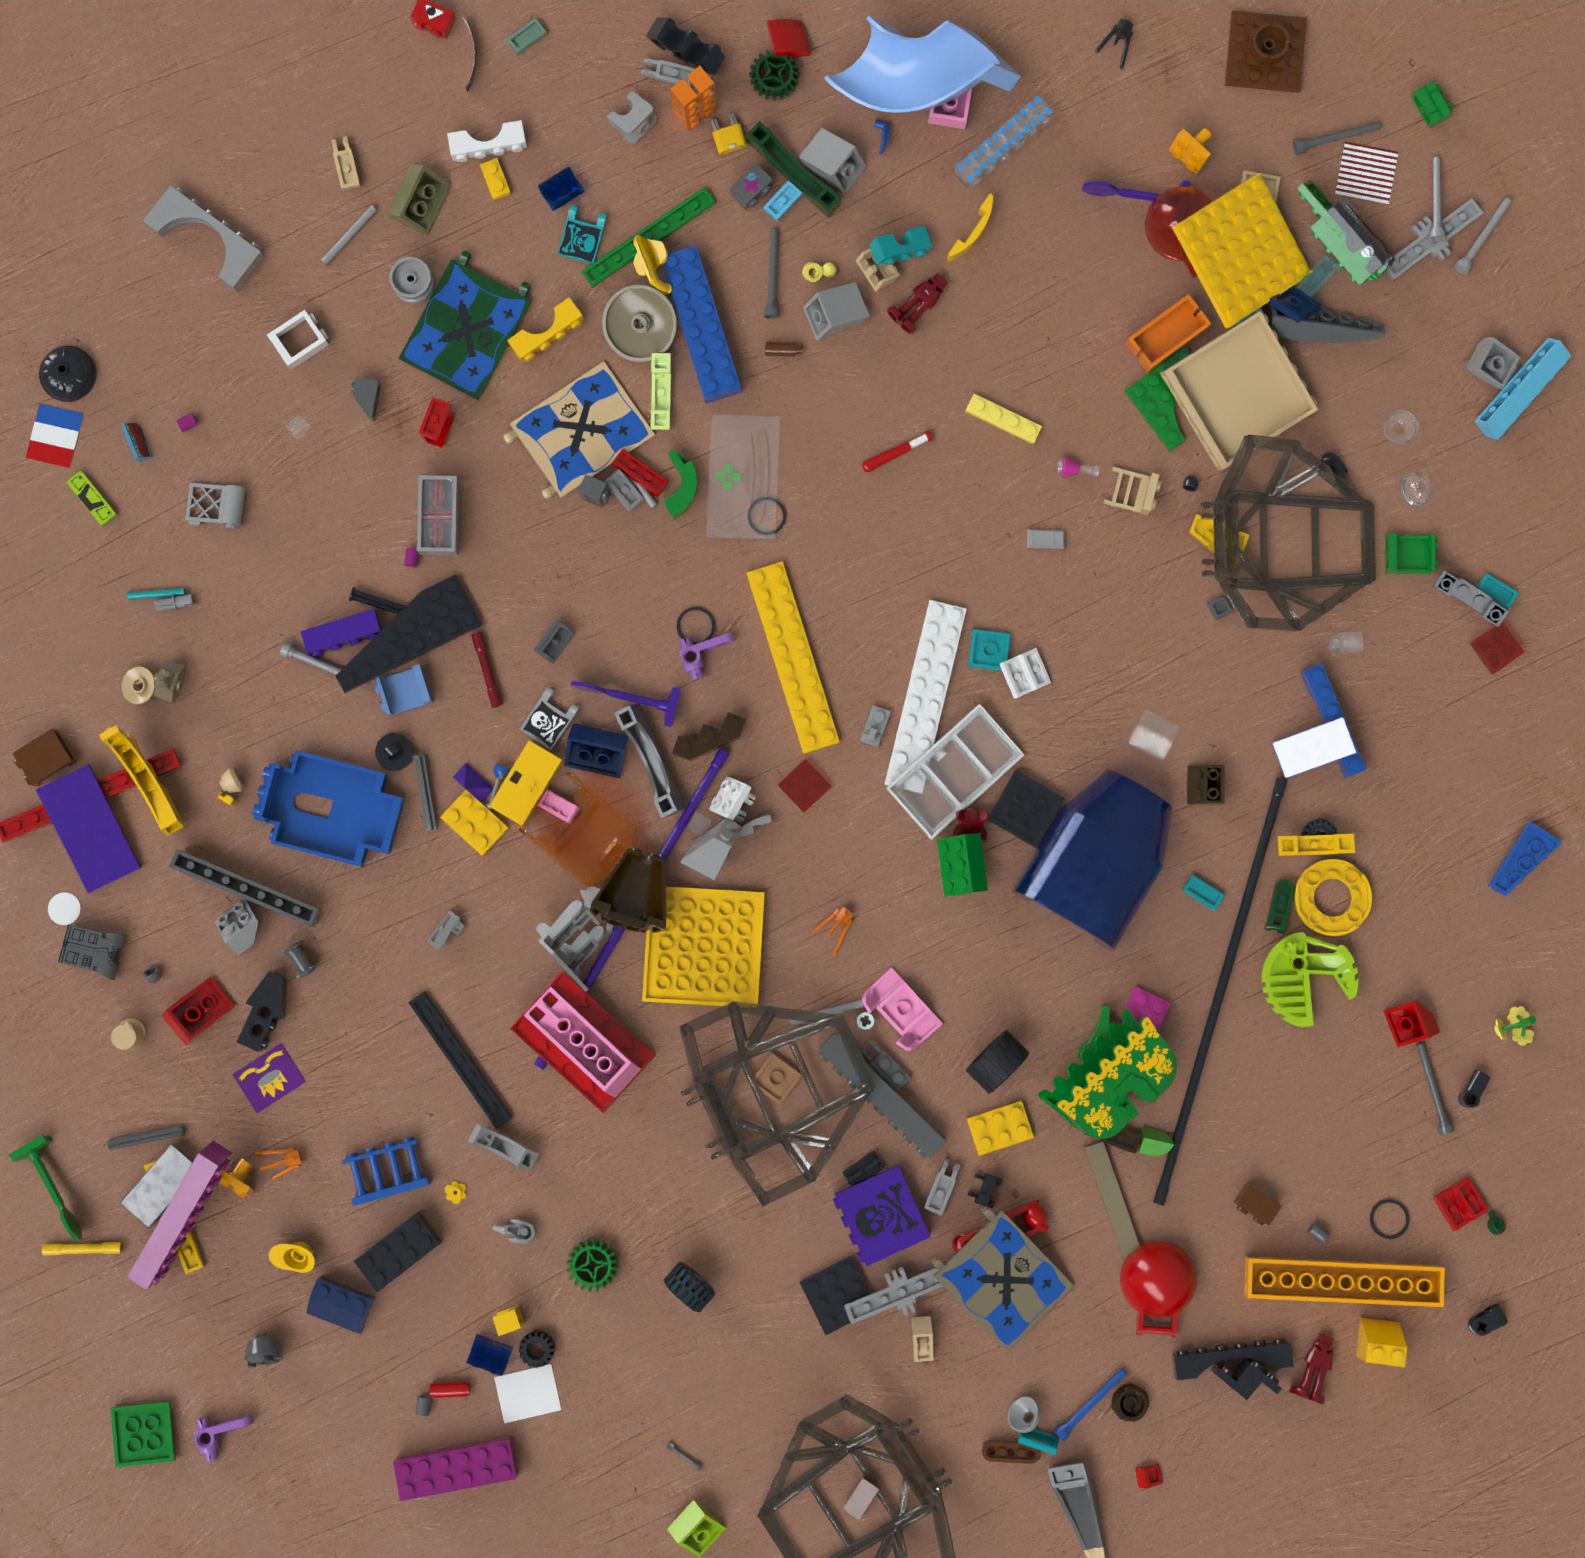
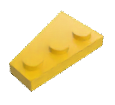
(1204, 532)

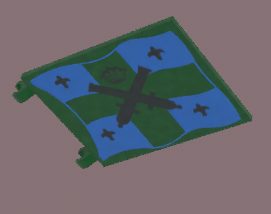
(465, 328)

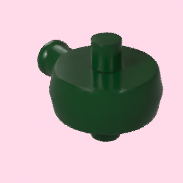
(1495, 1224)

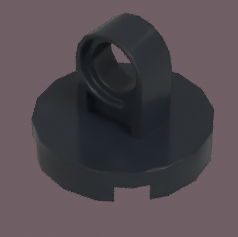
(394, 752)

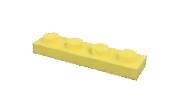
(1003, 418)

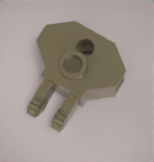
(169, 681)

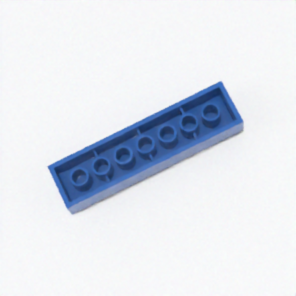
(701, 325)

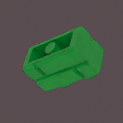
(1432, 104)

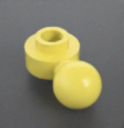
(827, 270)

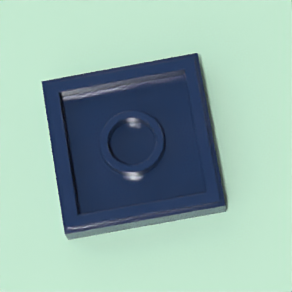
(1295, 304)

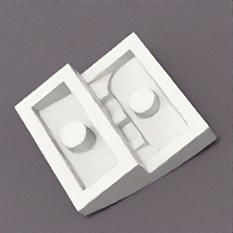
(1025, 673)

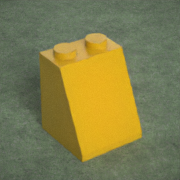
(1381, 1342)

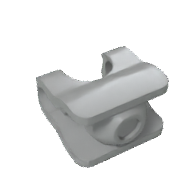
(636, 122)

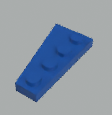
(1524, 856)

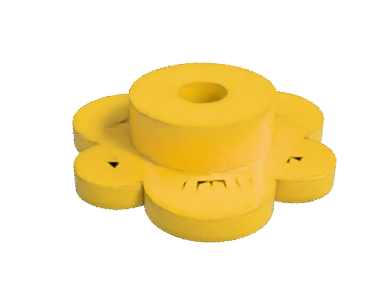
(456, 1198)

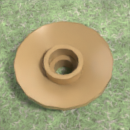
(132, 685)

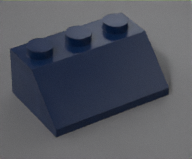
(596, 750)
(339, 1304)

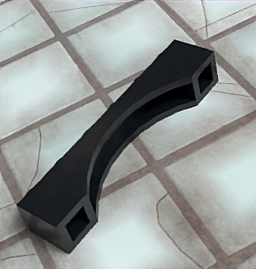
(1191, 1364)

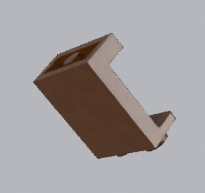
(43, 757)

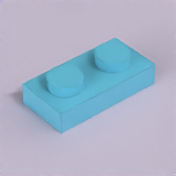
(782, 200)

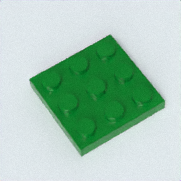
(143, 1434)

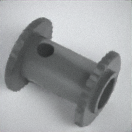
(299, 959)

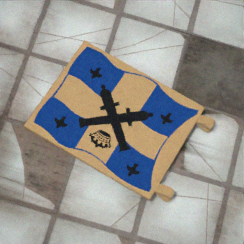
(580, 429)

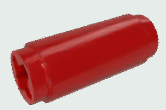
(449, 1389)

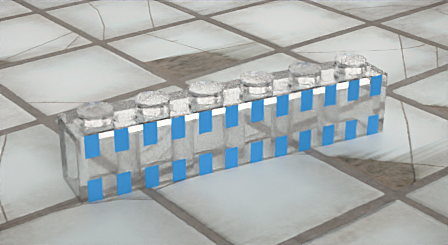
(1003, 142)

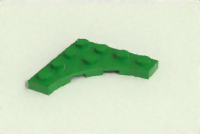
(1156, 402)

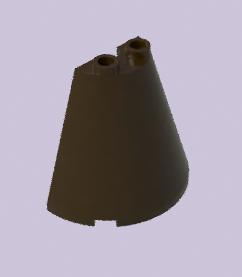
(634, 894)

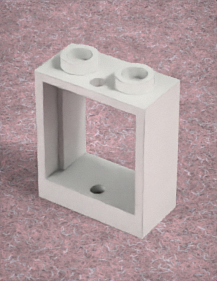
(308, 352)

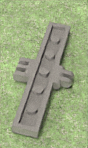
(1423, 246)
(899, 1293)

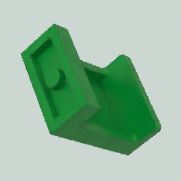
(1410, 554)

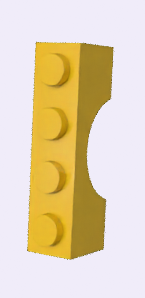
(527, 344)

